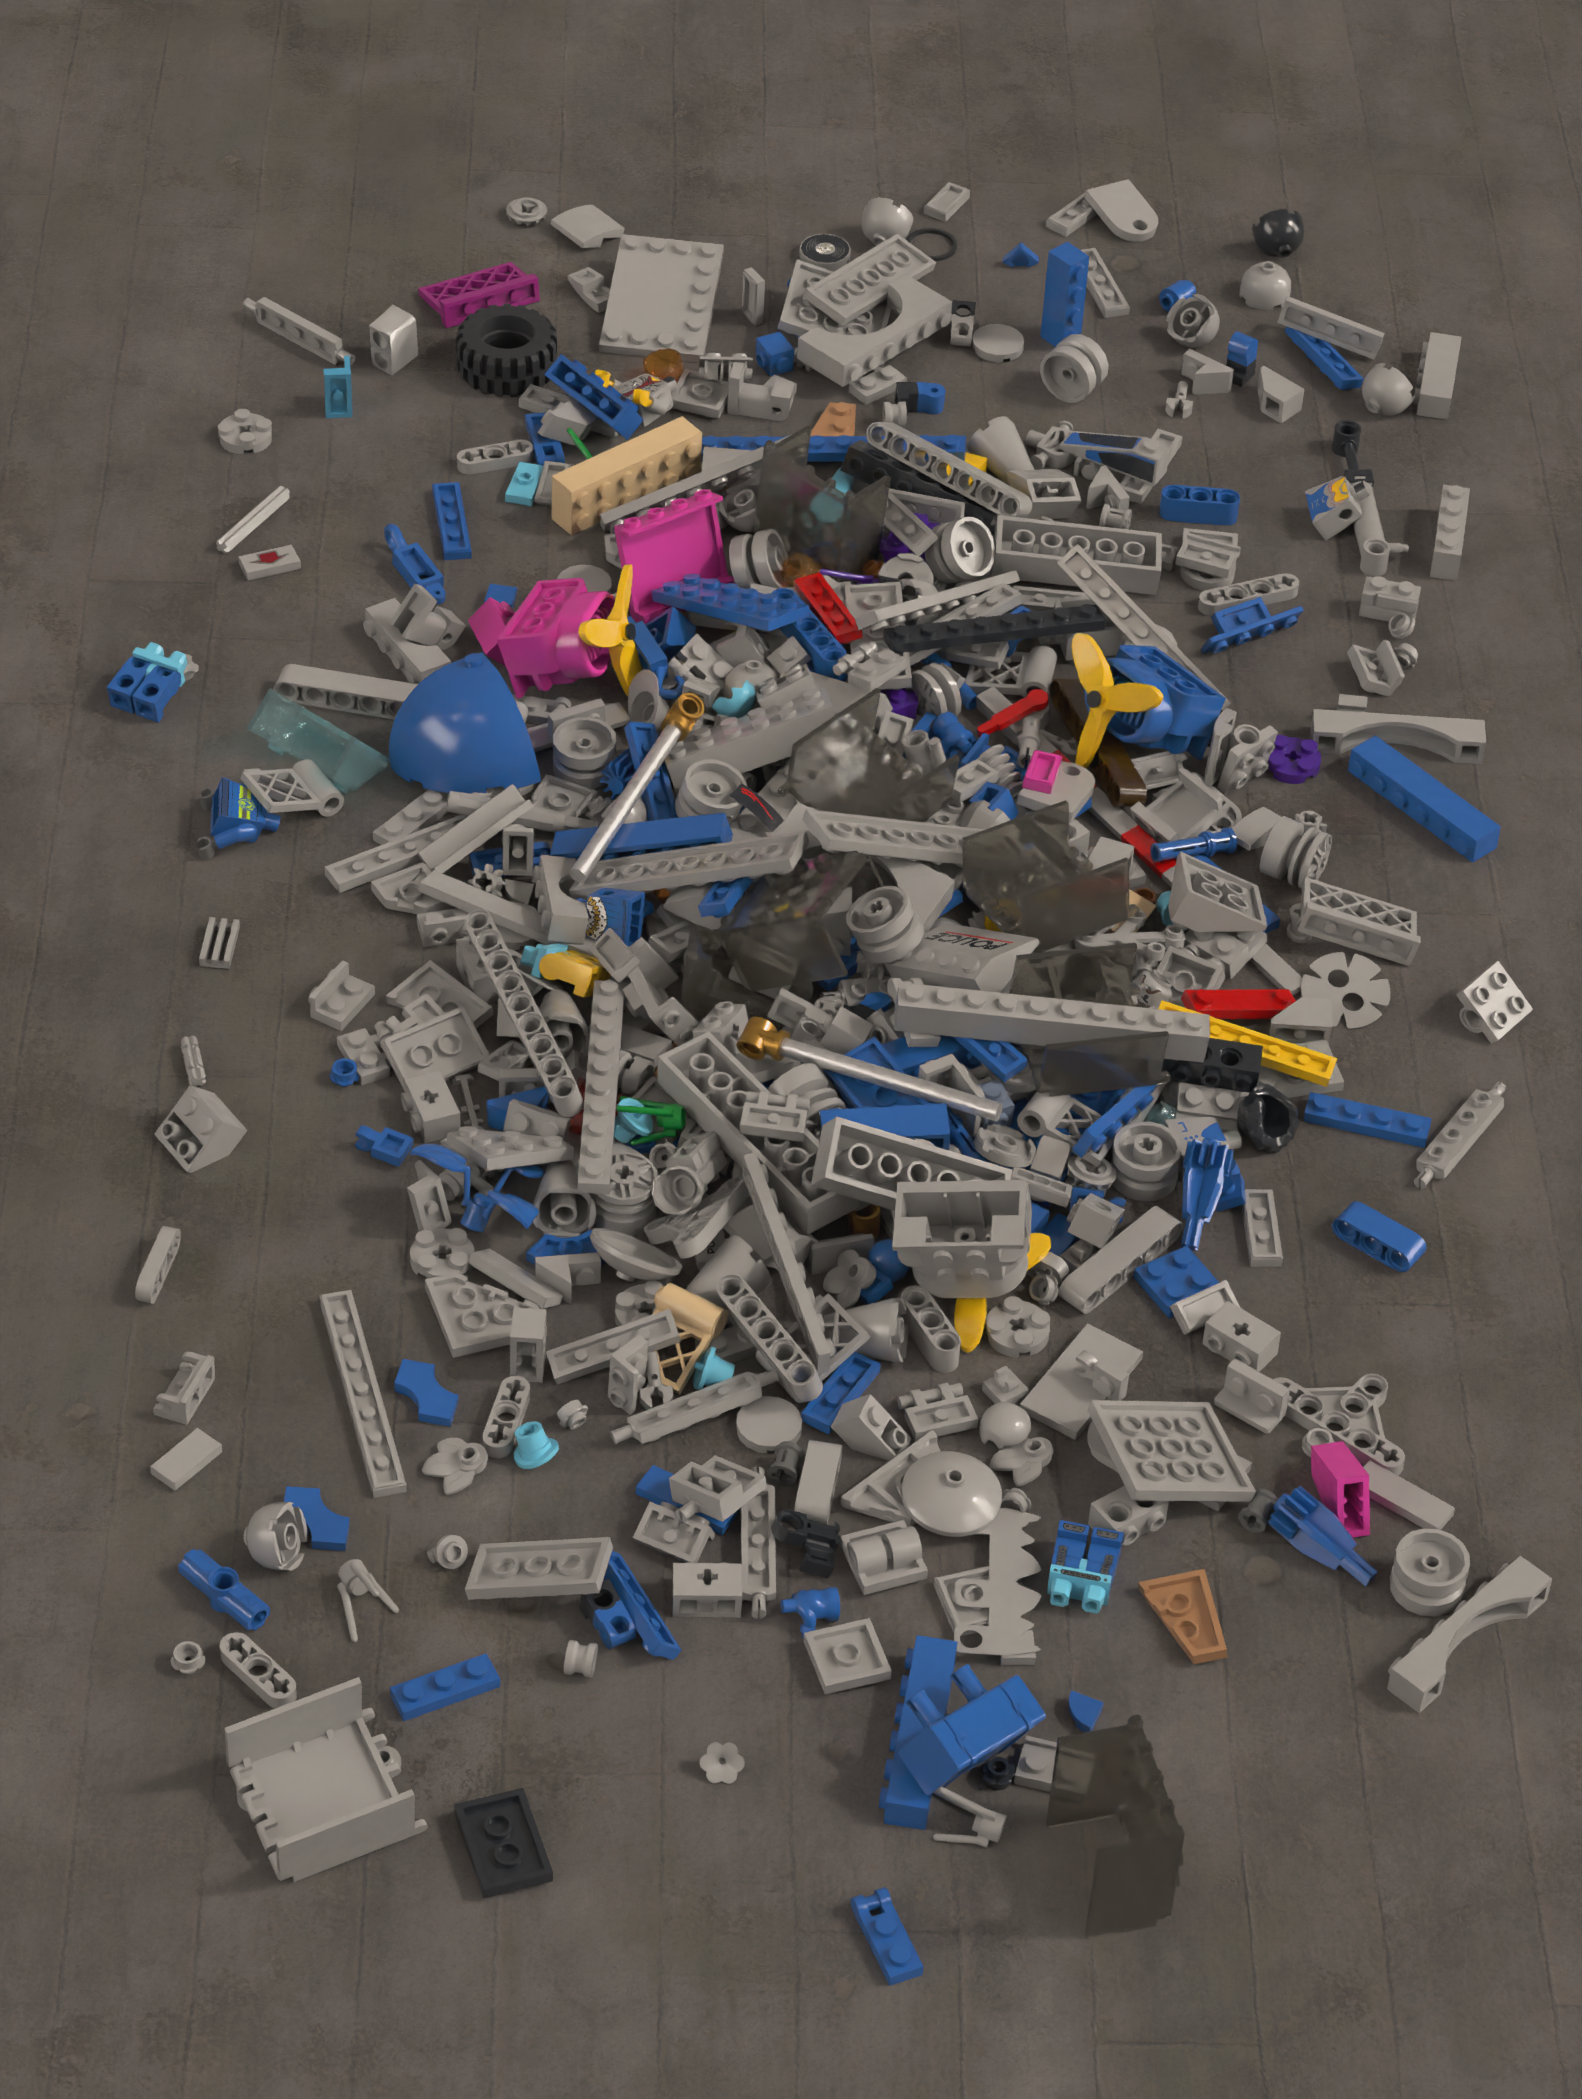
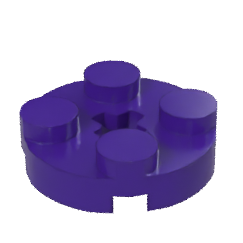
(1304, 753)

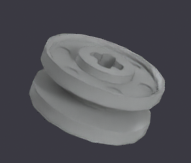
(935, 691)

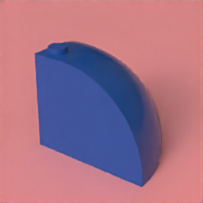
(463, 732)

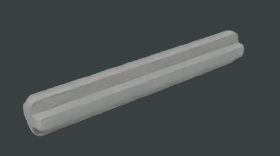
(252, 519)

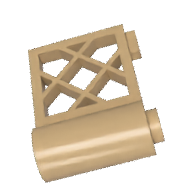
(695, 1319)

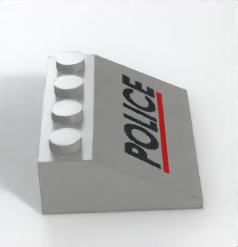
(963, 958)

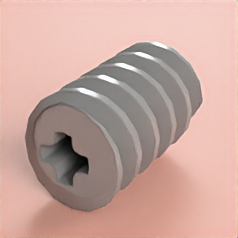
(998, 762)

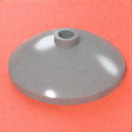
(633, 1256)
(949, 1505)

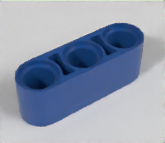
(1199, 505)
(1379, 1236)

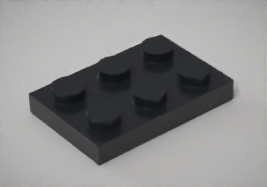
(503, 1843)

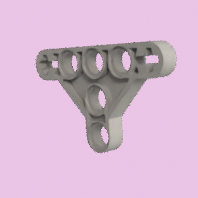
(698, 1227)
(1363, 1425)

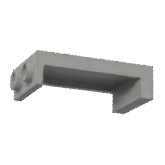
(650, 980)

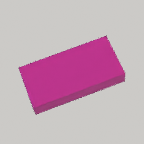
(1042, 771)

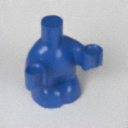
(953, 733)
(813, 1605)

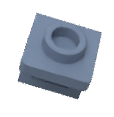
(995, 1091)

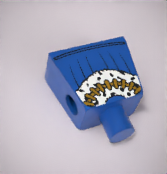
(615, 910)

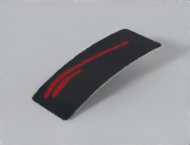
(757, 806)

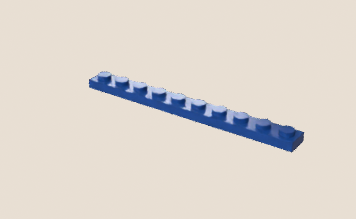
(832, 447)

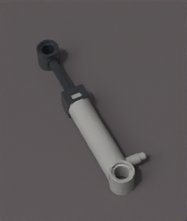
(1368, 528)

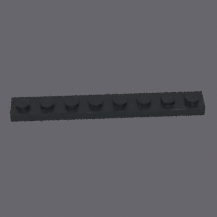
(994, 628)

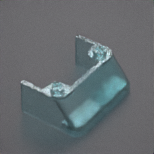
(310, 737)

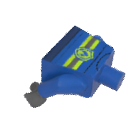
(234, 817)

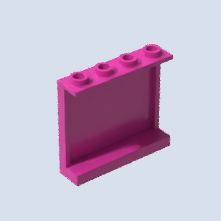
(669, 545)

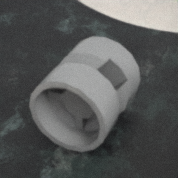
(633, 1072)

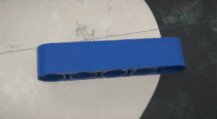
(814, 639)

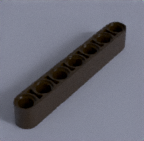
(1111, 762)

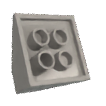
(1213, 899)

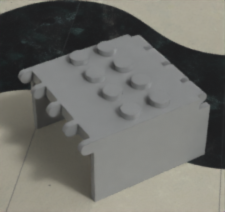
(318, 1782)

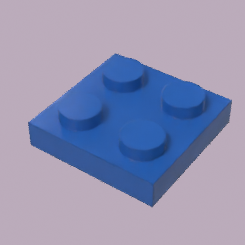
(1173, 1278)

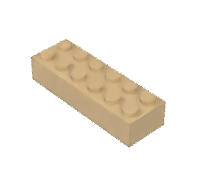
(625, 474)

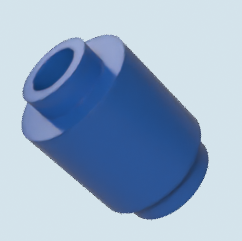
(1176, 291)

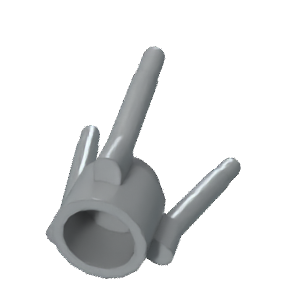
(358, 1581)
(986, 1823)

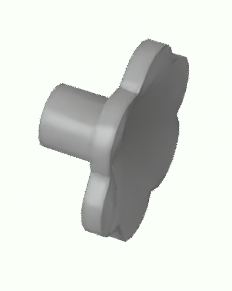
(722, 1770)

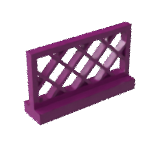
(512, 289)

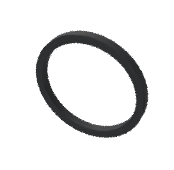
(940, 232)

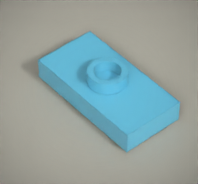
(524, 484)

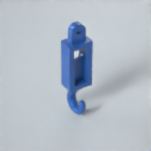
(412, 562)
(654, 659)

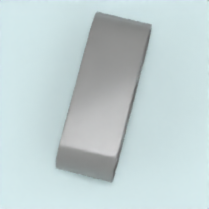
(931, 1329)
(818, 1480)

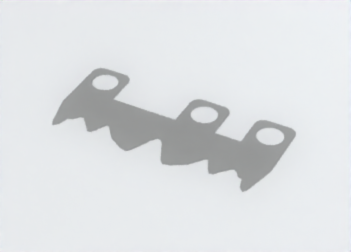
(1002, 1593)

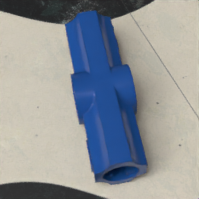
(224, 1589)

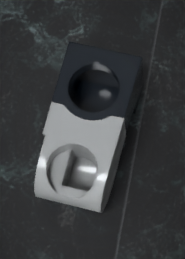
(962, 325)

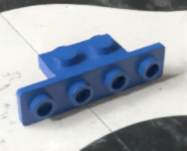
(1245, 621)

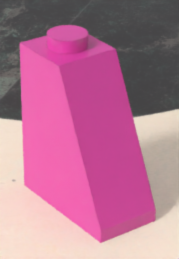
(1342, 1485)

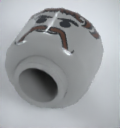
(1153, 988)

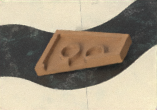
(836, 420)
(1188, 1613)

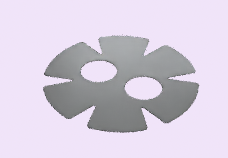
(1359, 972)

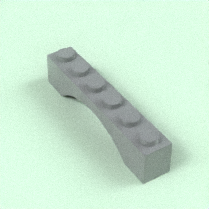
(1451, 737)
(1510, 1595)

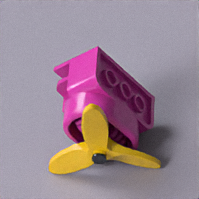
(570, 635)

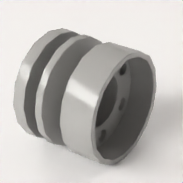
(1294, 852)
(809, 1084)
(630, 1200)

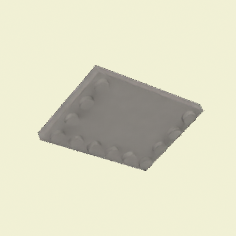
(661, 297)

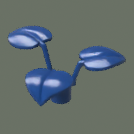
(481, 1206)

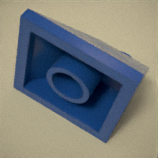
(671, 631)

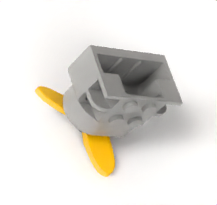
(967, 1243)

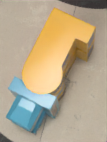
(570, 966)

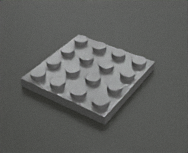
(802, 316)
(1171, 1451)

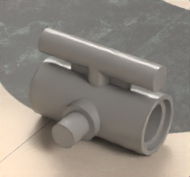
(922, 752)

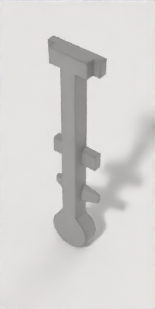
(469, 1108)

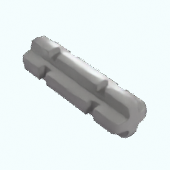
(193, 1061)

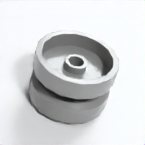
(1074, 368)
(961, 551)
(758, 559)
(583, 750)
(708, 790)
(885, 924)
(1146, 1161)
(1429, 1572)

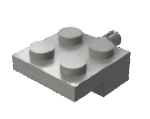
(714, 1488)

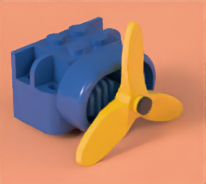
(1142, 700)

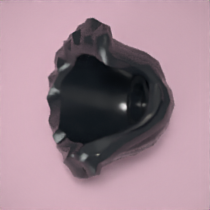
(1268, 1118)

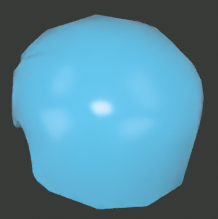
(740, 703)

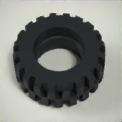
(505, 349)

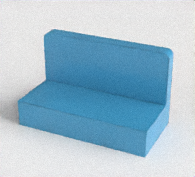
(338, 391)

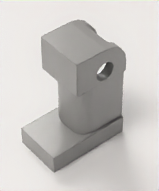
(756, 399)
(427, 626)

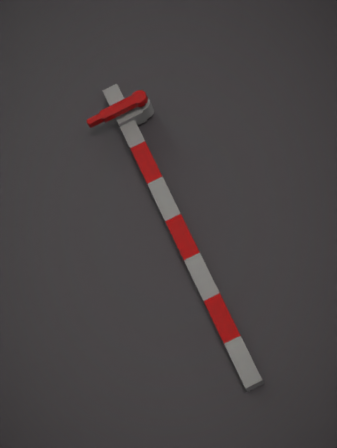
(1009, 720)

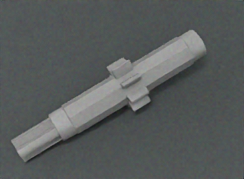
(535, 818)

